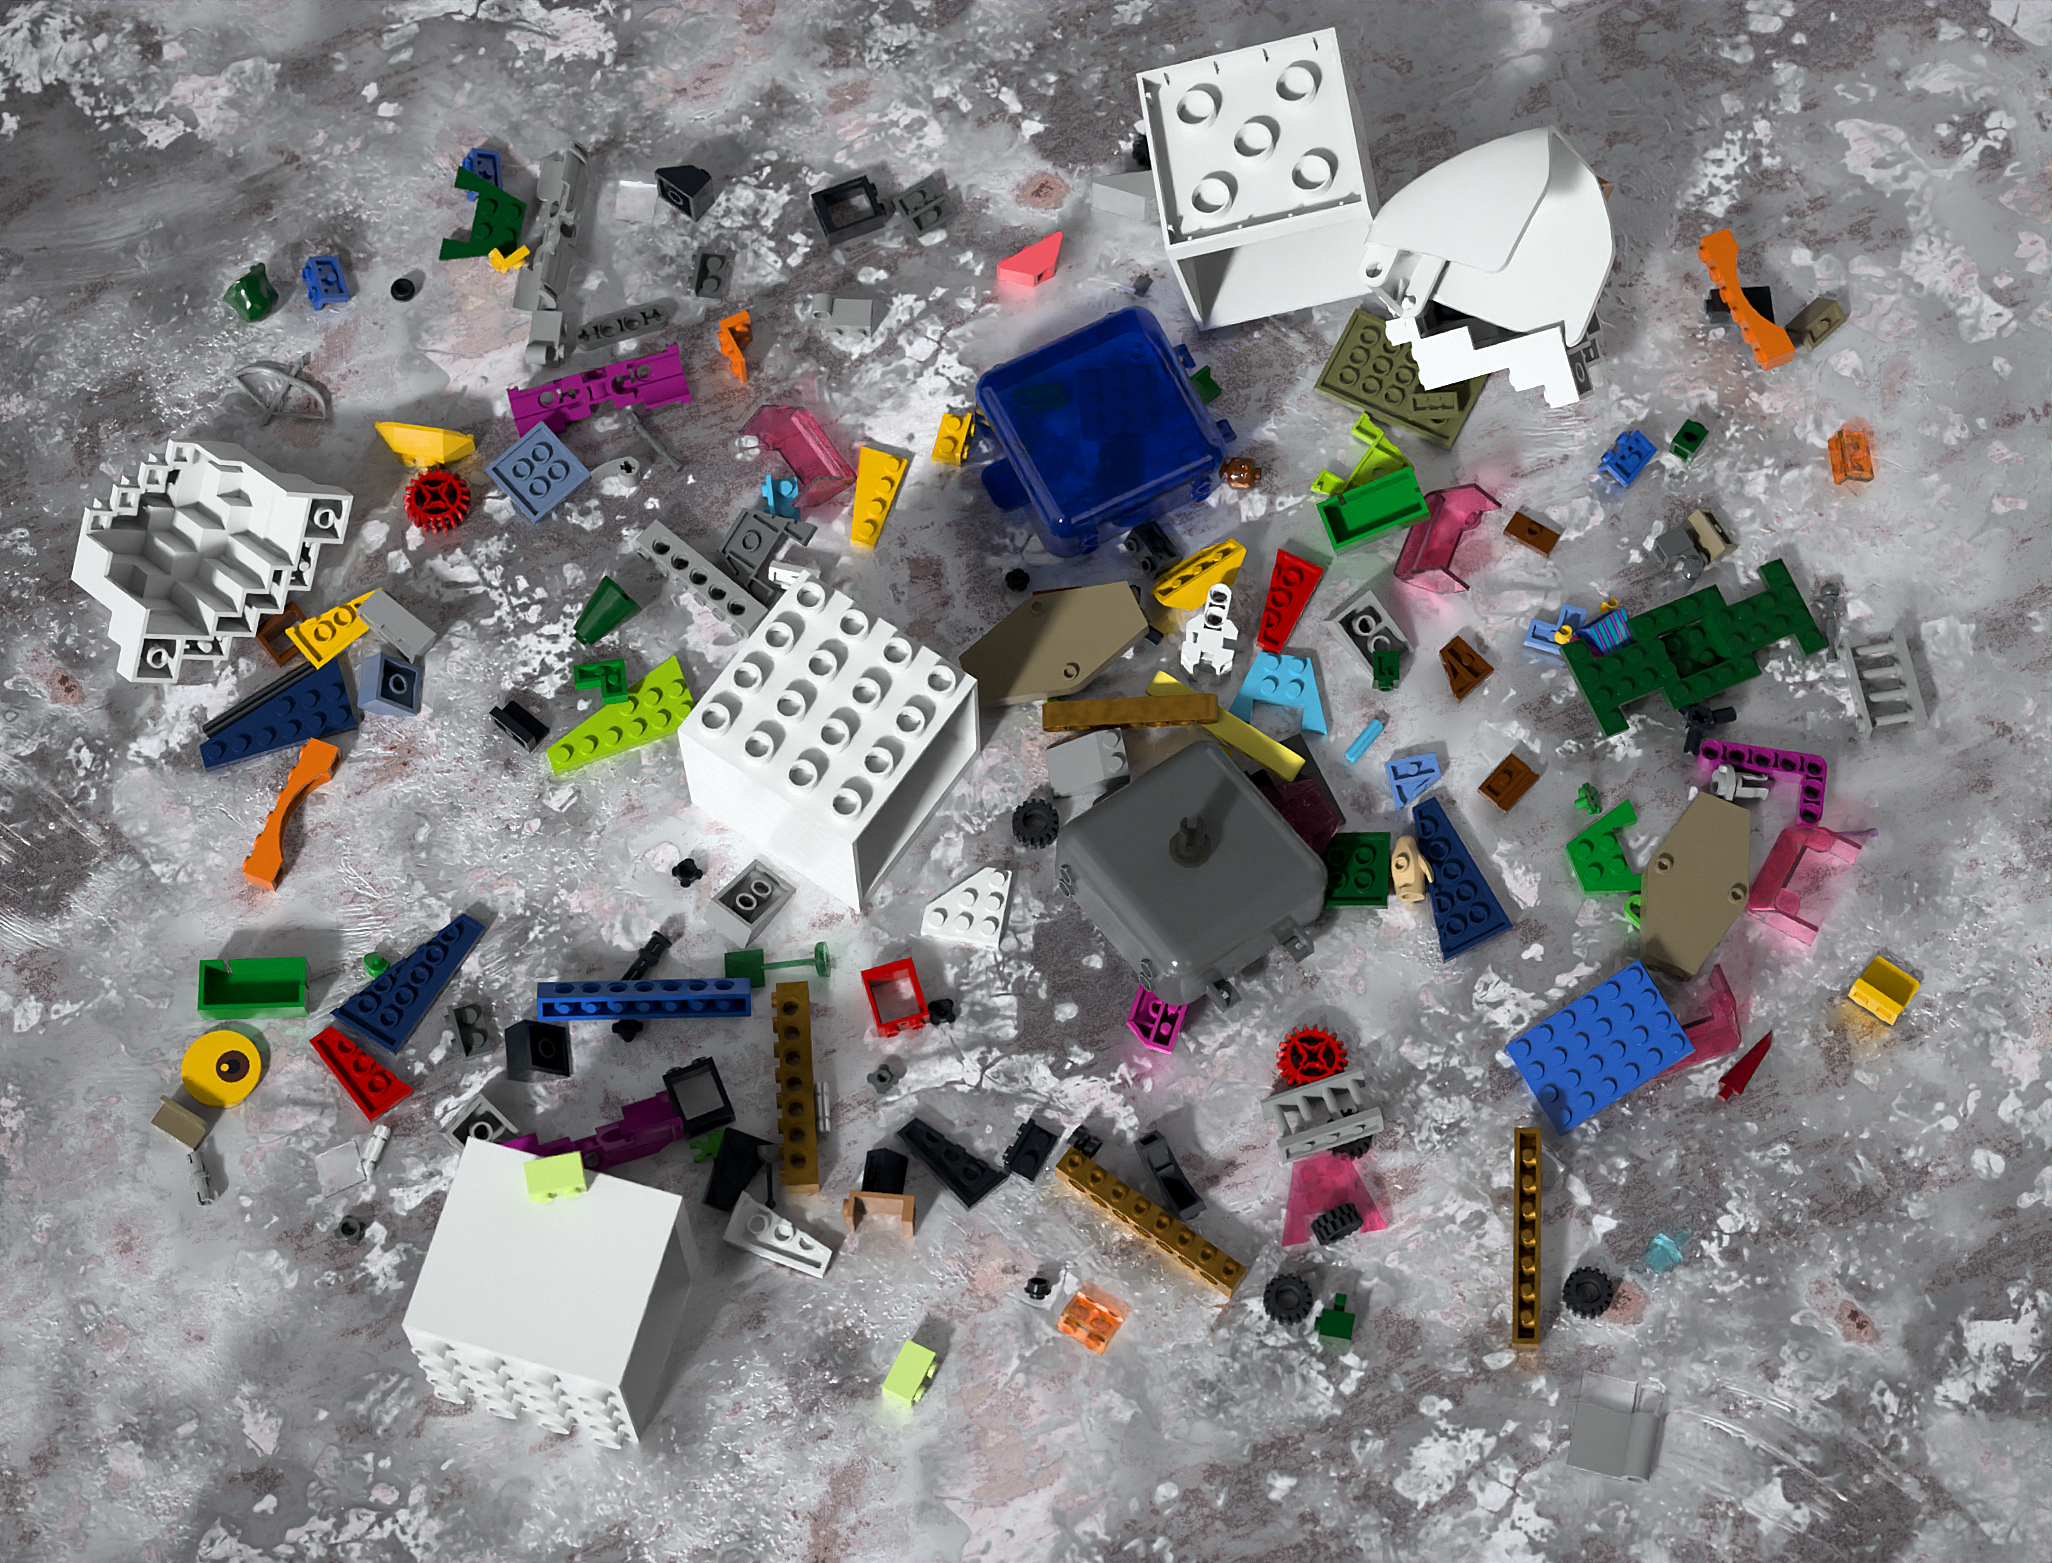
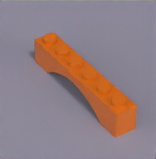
(1769, 342)
(316, 767)

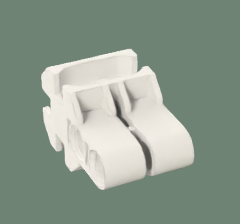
(1211, 639)

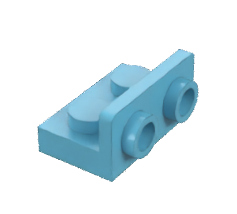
(780, 495)

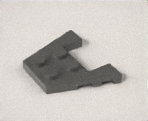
(753, 542)

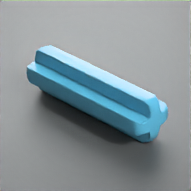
(1364, 740)

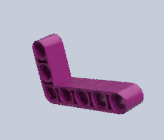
(1775, 771)

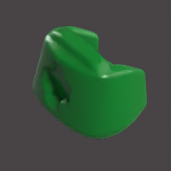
(375, 964)

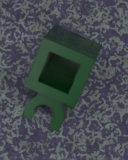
(1335, 1325)

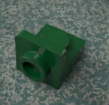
(1385, 670)

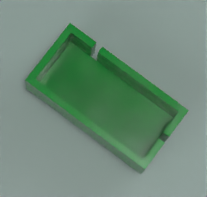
(1374, 511)
(255, 988)

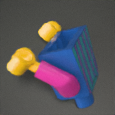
(1604, 633)

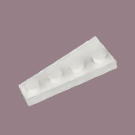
(768, 1235)

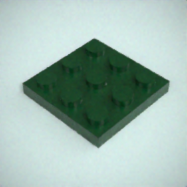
(1358, 870)

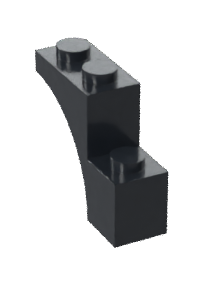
(1170, 1179)

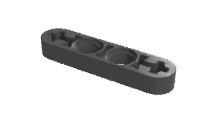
(620, 323)

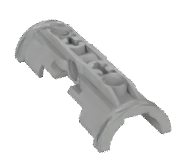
(564, 190)

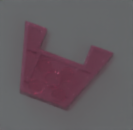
(1321, 1186)

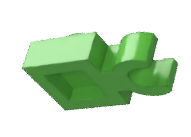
(708, 1148)

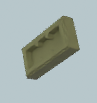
(1432, 405)

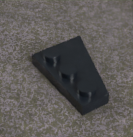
(733, 1169)

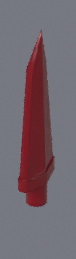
(1741, 1073)

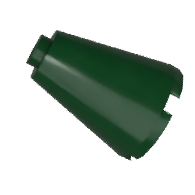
(604, 612)

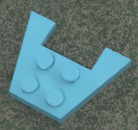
(1281, 682)

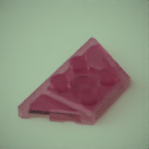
(1306, 810)

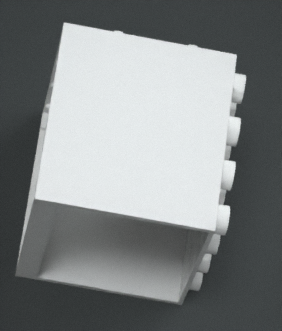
(1261, 177)
(831, 739)
(553, 1300)

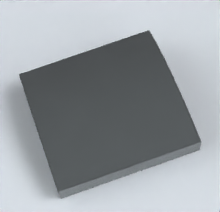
(924, 207)

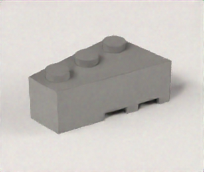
(396, 626)

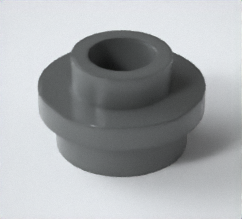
(1142, 284)

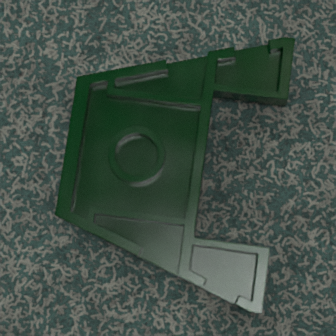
(495, 223)

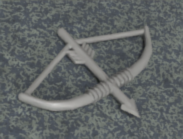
(276, 402)

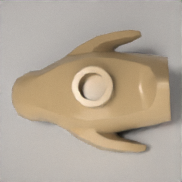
(1409, 870)

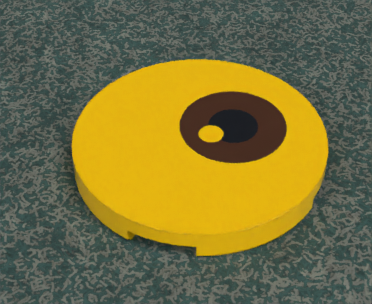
(221, 1069)

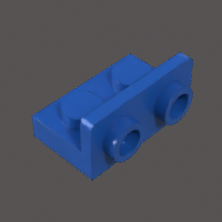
(485, 165)
(324, 281)
(1627, 456)

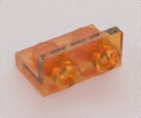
(1850, 457)
(1089, 1323)

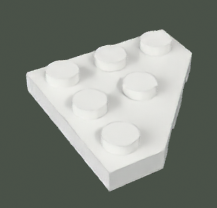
(971, 910)

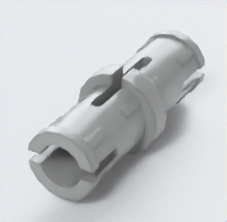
(200, 1178)

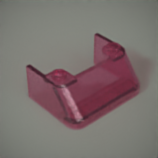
(805, 449)
(1433, 542)
(1768, 896)
(1716, 1033)

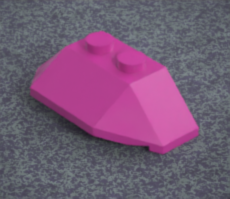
(1155, 1021)

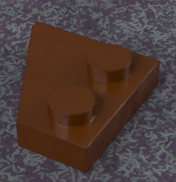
(1463, 668)

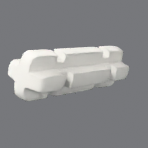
(822, 1108)
(375, 1148)

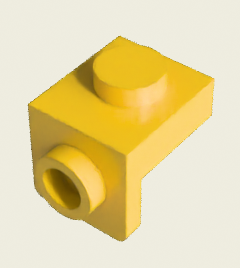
(514, 261)

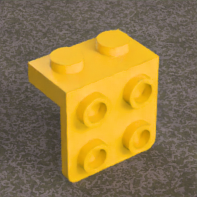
(1884, 990)

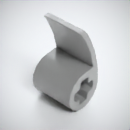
(619, 466)

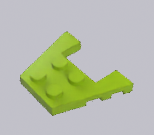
(1377, 462)

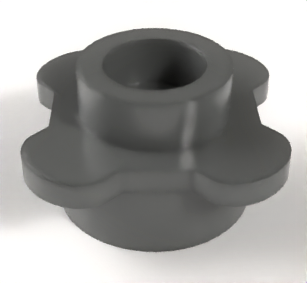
(882, 1087)
(347, 1223)

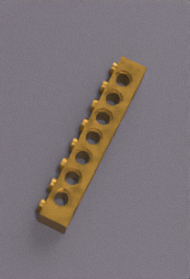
(807, 1177)
(1150, 1222)
(1527, 1238)

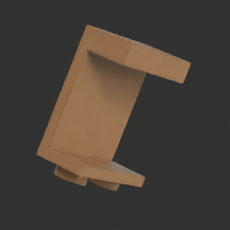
(881, 1204)

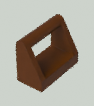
(276, 626)

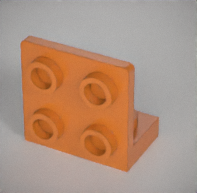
(733, 335)

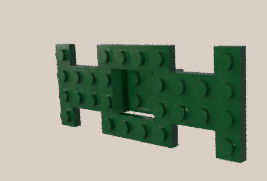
(1698, 658)

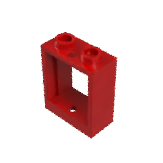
(890, 973)

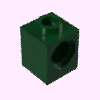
(1688, 450)

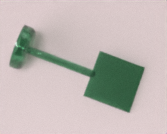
(751, 964)

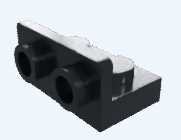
(1152, 549)
(1029, 1151)

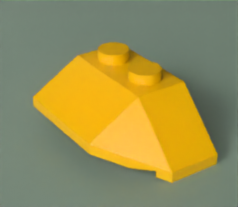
(424, 445)
(1190, 581)

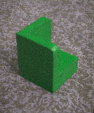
(1205, 385)

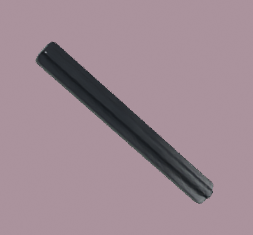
(256, 700)

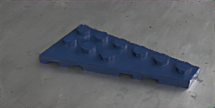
(308, 709)
(1459, 896)
(406, 991)

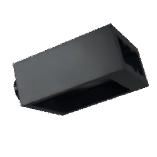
(841, 193)
(709, 1120)

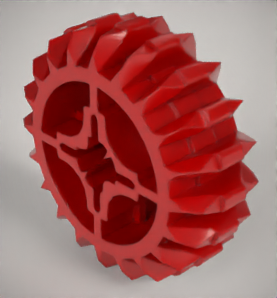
(439, 513)
(1320, 1067)

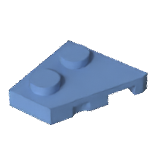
(1411, 777)

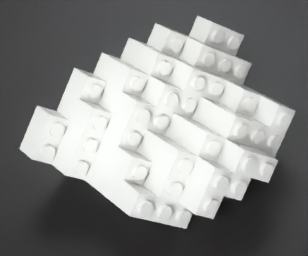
(1475, 347)
(201, 552)

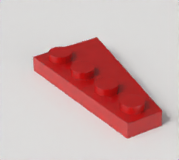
(1287, 597)
(363, 1078)

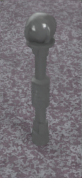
(634, 421)
(1829, 595)

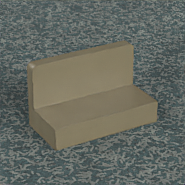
(1817, 322)
(1708, 534)
(180, 1124)

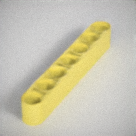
(1237, 733)

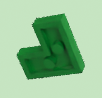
(606, 674)

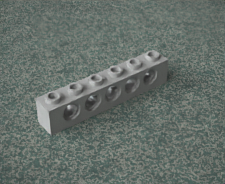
(659, 537)

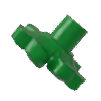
(1589, 799)

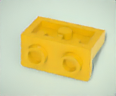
(953, 438)

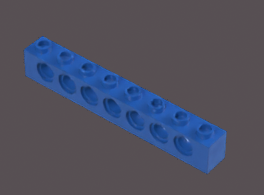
(643, 999)

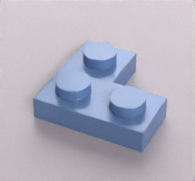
(1541, 634)

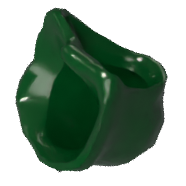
(252, 295)

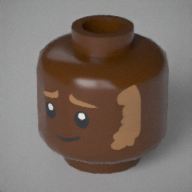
(1242, 473)

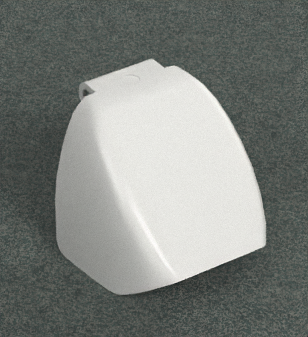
(1498, 235)

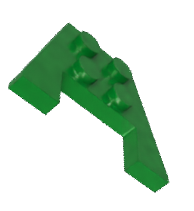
(1599, 858)

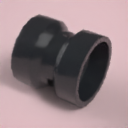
(1084, 1141)

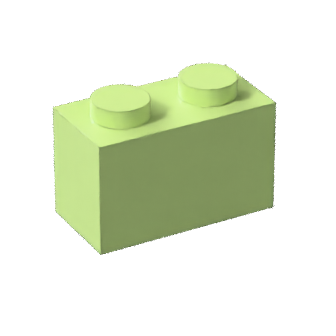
(555, 1177)
(910, 1373)

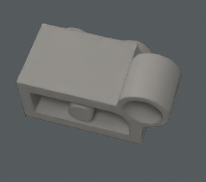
(843, 316)
(546, 339)

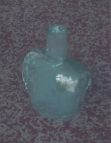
(1663, 1253)

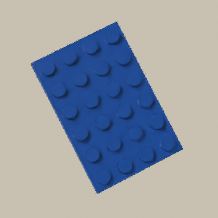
(1600, 1048)

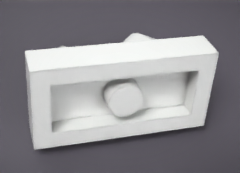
(784, 573)

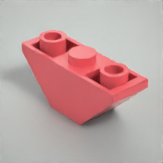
(1033, 263)

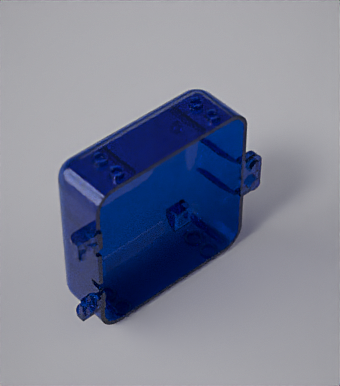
(1098, 432)

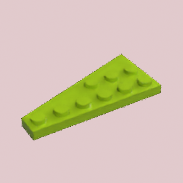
(654, 711)

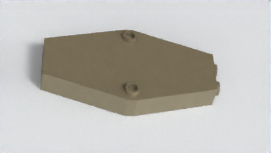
(1055, 644)
(1694, 887)

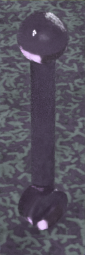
(1870, 832)

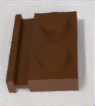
(1508, 783)

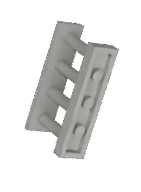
(1901, 668)
(1328, 1135)

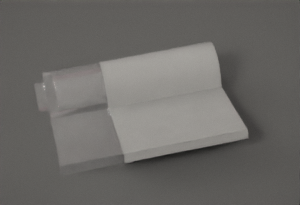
(1616, 1427)

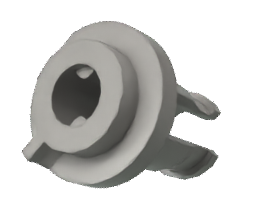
(1728, 784)

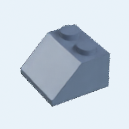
(389, 686)

